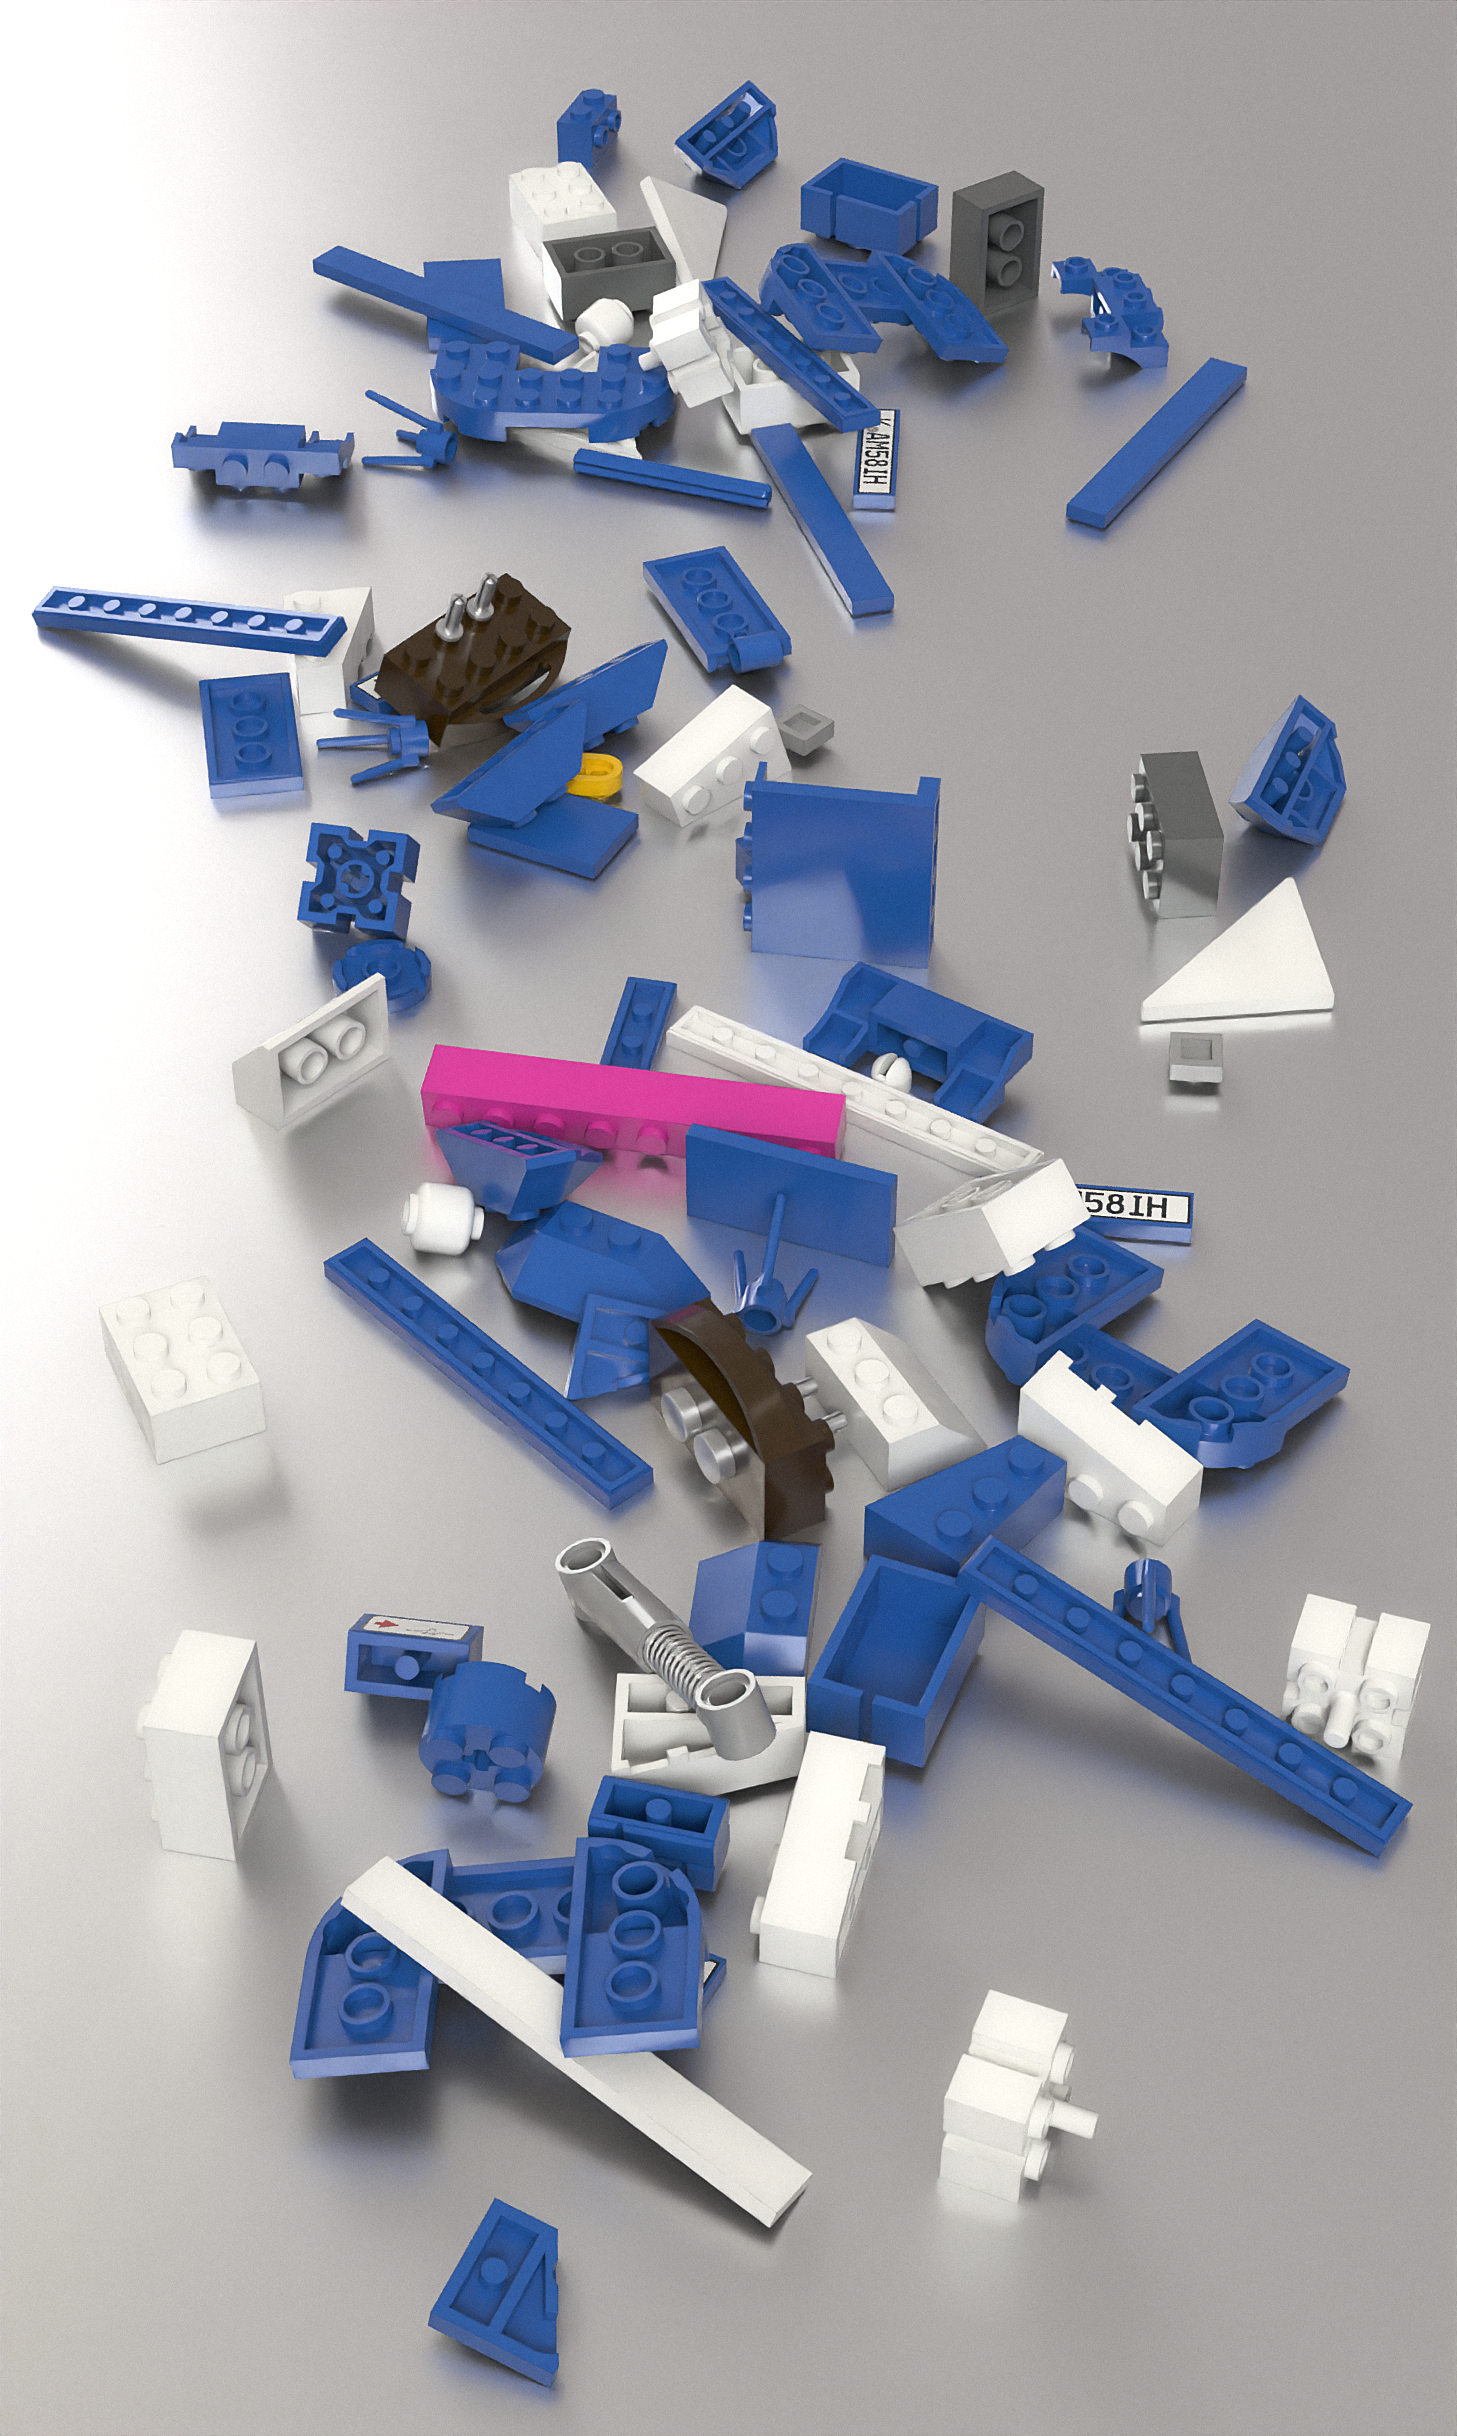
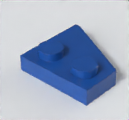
(609, 1347)
(506, 2293)

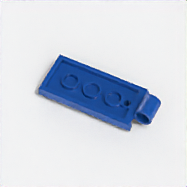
(718, 610)

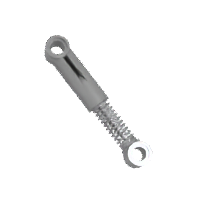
(664, 1645)

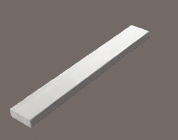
(868, 1102)
(530, 2007)

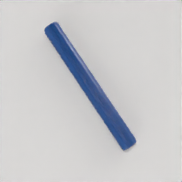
(672, 478)

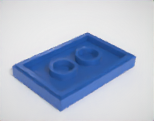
(564, 834)

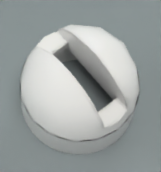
(895, 1069)

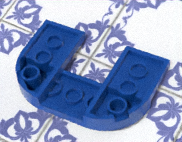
(839, 299)
(488, 394)
(1220, 1409)
(604, 1918)

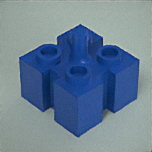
(358, 881)

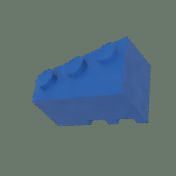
(950, 1514)

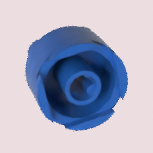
(487, 1731)

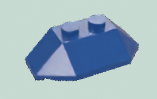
(732, 139)
(612, 691)
(523, 772)
(1293, 777)
(514, 1167)
(584, 1251)
(759, 1606)

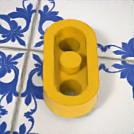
(599, 776)

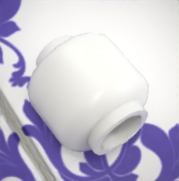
(604, 324)
(441, 1218)

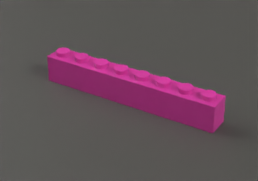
(622, 1105)

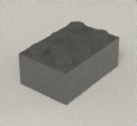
(997, 241)
(609, 265)
(1176, 835)

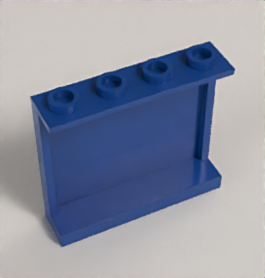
(841, 871)

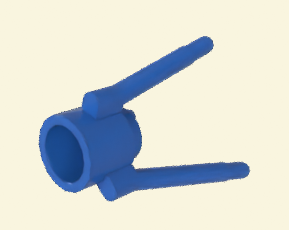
(434, 443)
(407, 740)
(764, 1303)
(1148, 1597)

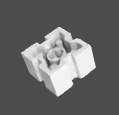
(690, 344)
(1354, 1677)
(1008, 2097)

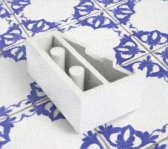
(325, 682)
(713, 758)
(1112, 1462)
(668, 1746)
(822, 1856)

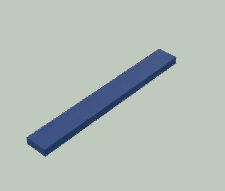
(445, 304)
(790, 358)
(1155, 443)
(822, 520)
(190, 621)
(490, 1374)
(1184, 1695)

